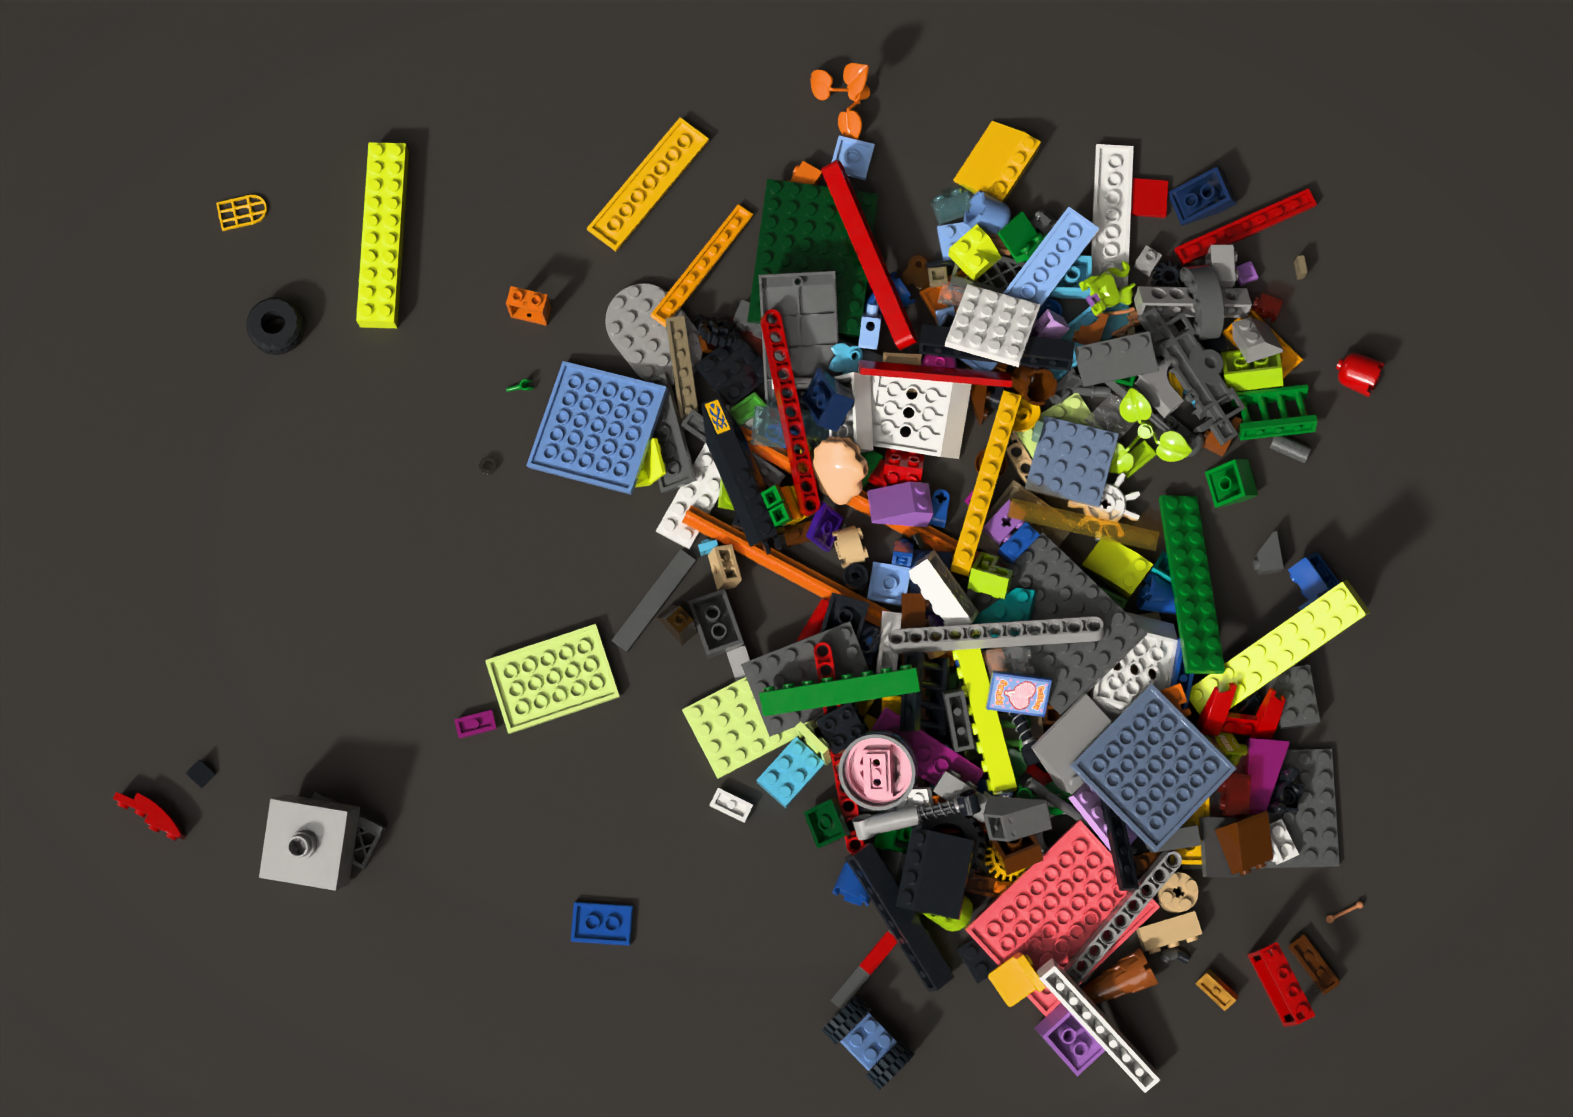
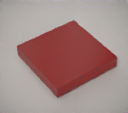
(1149, 198)

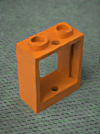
(524, 302)

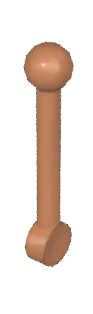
(1330, 919)

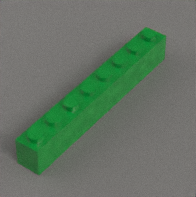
(839, 691)

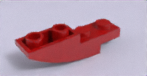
(156, 817)

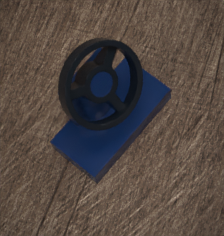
(869, 641)

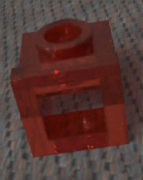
(1267, 307)

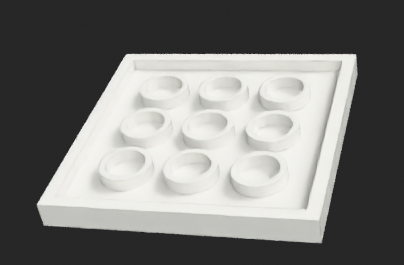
(992, 325)

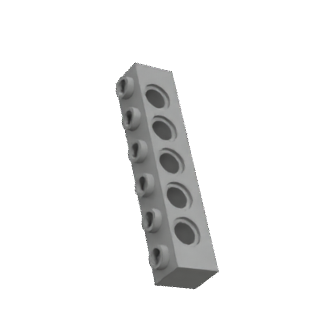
(1178, 300)

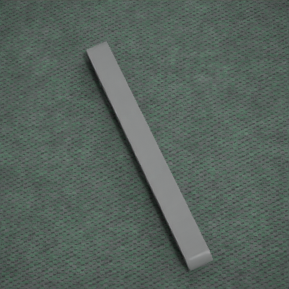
(1005, 638)

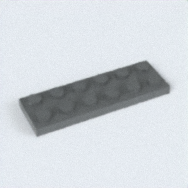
(672, 442)

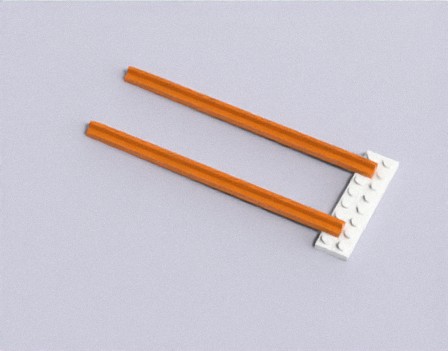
(694, 502)

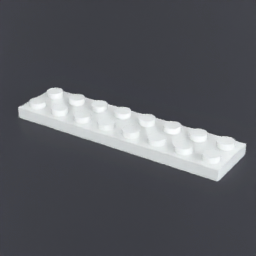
(1112, 208)

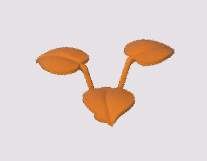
(855, 77)

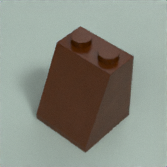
(1246, 843)

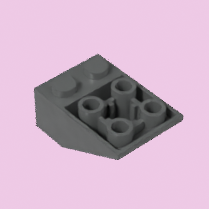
(1015, 817)

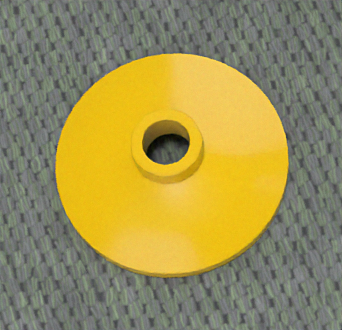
(1031, 413)

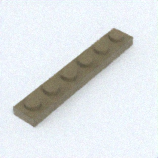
(681, 366)

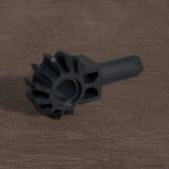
(1167, 268)

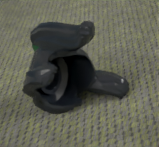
(1287, 788)

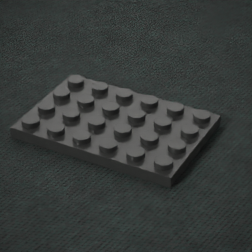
(797, 664)

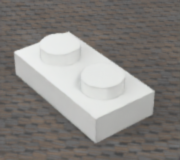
(731, 805)

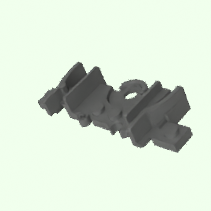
(1189, 367)

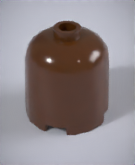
(1033, 384)

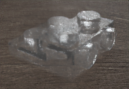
(1108, 417)
(1010, 660)

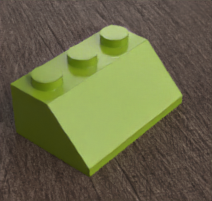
(1252, 375)

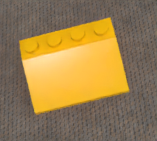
(998, 161)

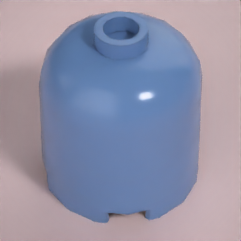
(987, 213)

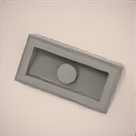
(736, 658)

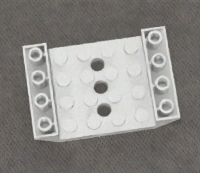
(937, 417)
(1153, 652)

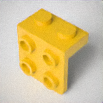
(1015, 979)

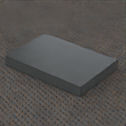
(1213, 858)

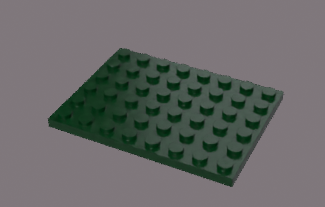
(807, 234)

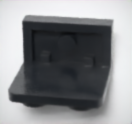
(841, 727)

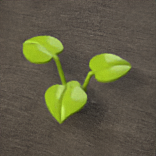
(1171, 445)

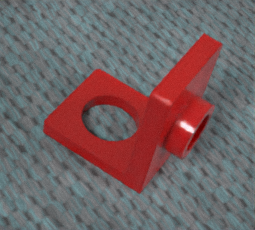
(877, 477)

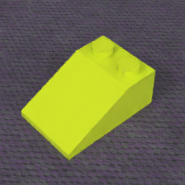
(1117, 566)

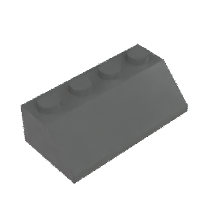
(1116, 359)

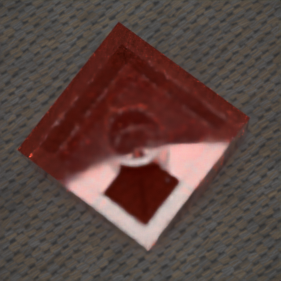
(1235, 796)

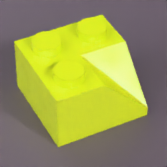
(974, 253)

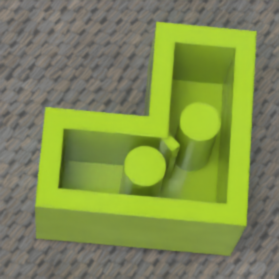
(988, 577)

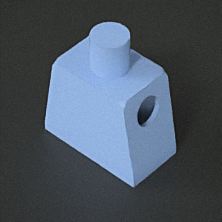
(870, 334)

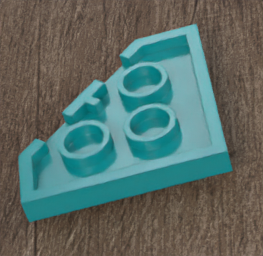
(1015, 607)

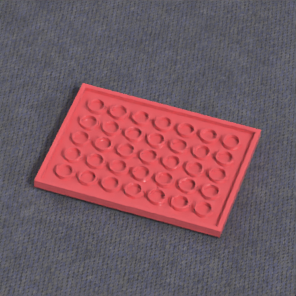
(1056, 908)

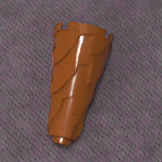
(1127, 976)

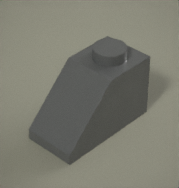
(1269, 557)

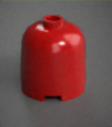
(1359, 372)

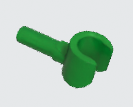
(523, 385)

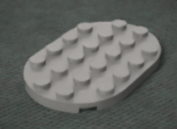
(640, 337)

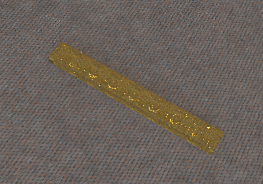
(1083, 524)

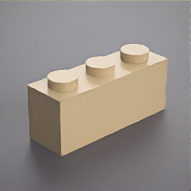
(1169, 932)

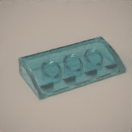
(768, 428)

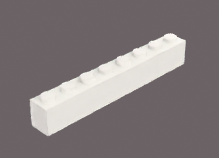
(1098, 1025)

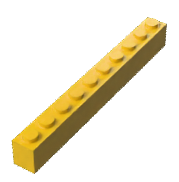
(985, 483)

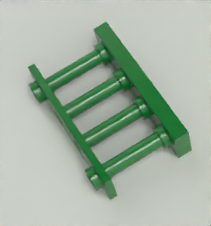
(1275, 427)

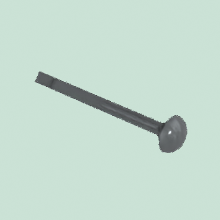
(1194, 441)

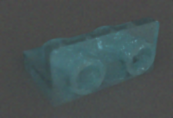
(951, 206)

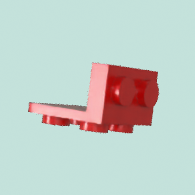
(902, 466)

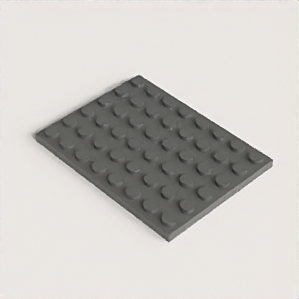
(1069, 593)
(1315, 823)

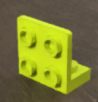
(653, 465)

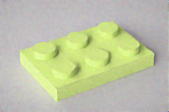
(818, 746)

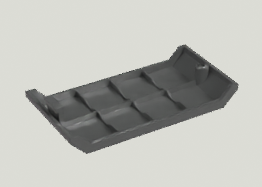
(807, 319)

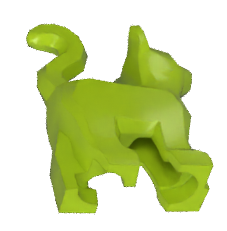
(1106, 288)

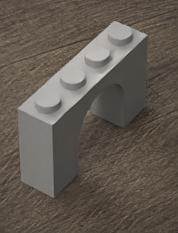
(1158, 389)

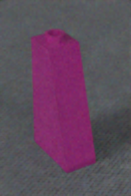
(1263, 763)

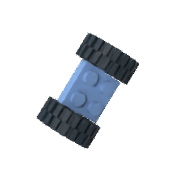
(868, 1042)

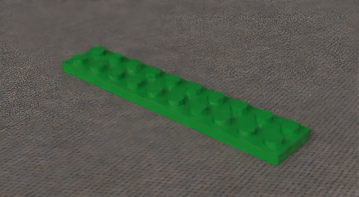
(1191, 585)

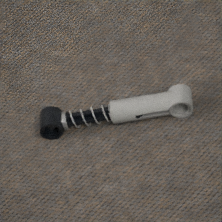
(870, 825)

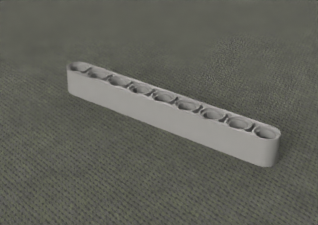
(1128, 916)

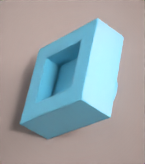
(706, 546)

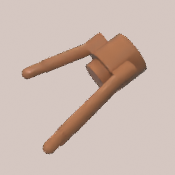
(1132, 320)

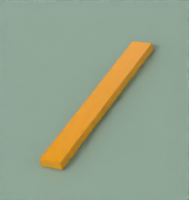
(702, 264)

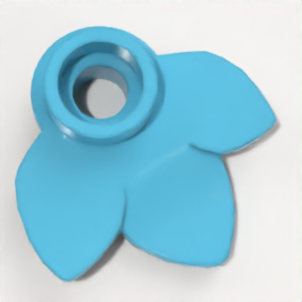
(843, 360)

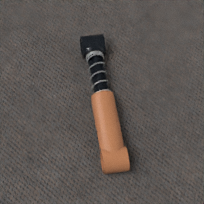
(1023, 729)

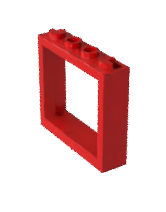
(1281, 985)

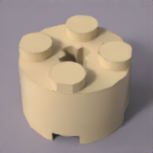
(849, 546)
(1187, 888)

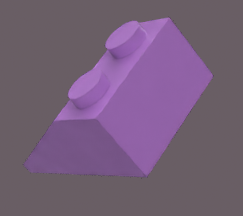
(901, 504)
(1069, 1039)

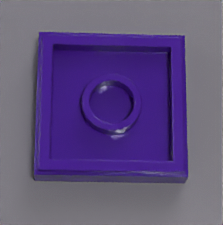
(823, 524)

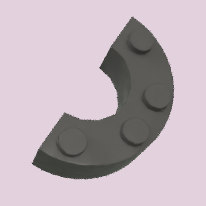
(1207, 300)

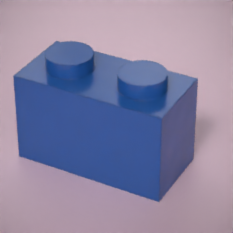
(1018, 543)

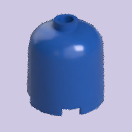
(850, 887)

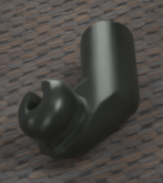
(919, 543)

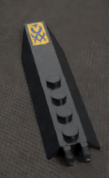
(739, 474)

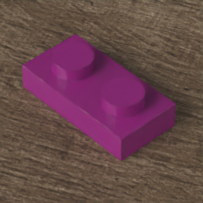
(475, 724)

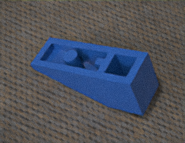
(902, 553)

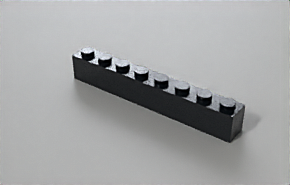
(1038, 351)
(903, 924)

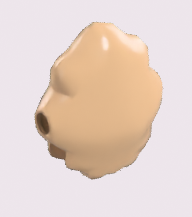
(839, 468)

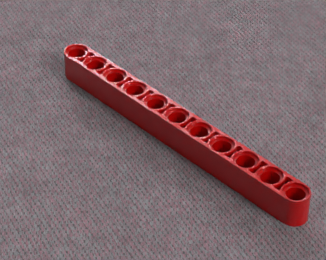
(869, 255)
(790, 403)
(842, 796)

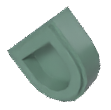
(1037, 431)

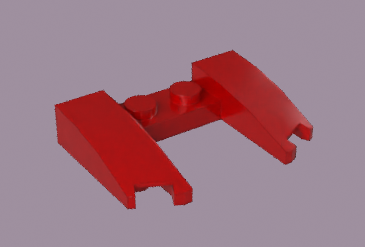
(1217, 718)

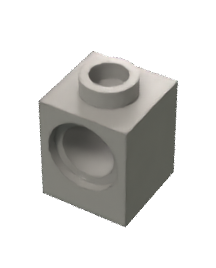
(1147, 261)

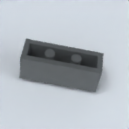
(958, 719)

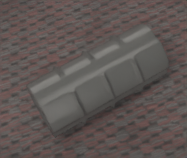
(1290, 448)

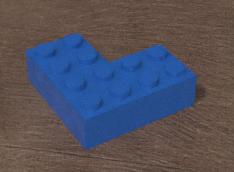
(1313, 577)

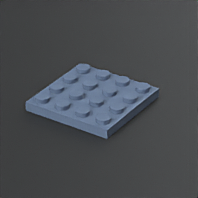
(1072, 462)

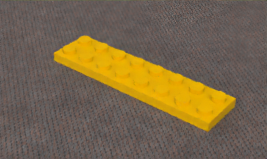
(648, 184)

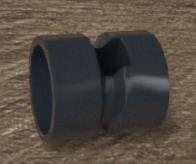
(855, 577)

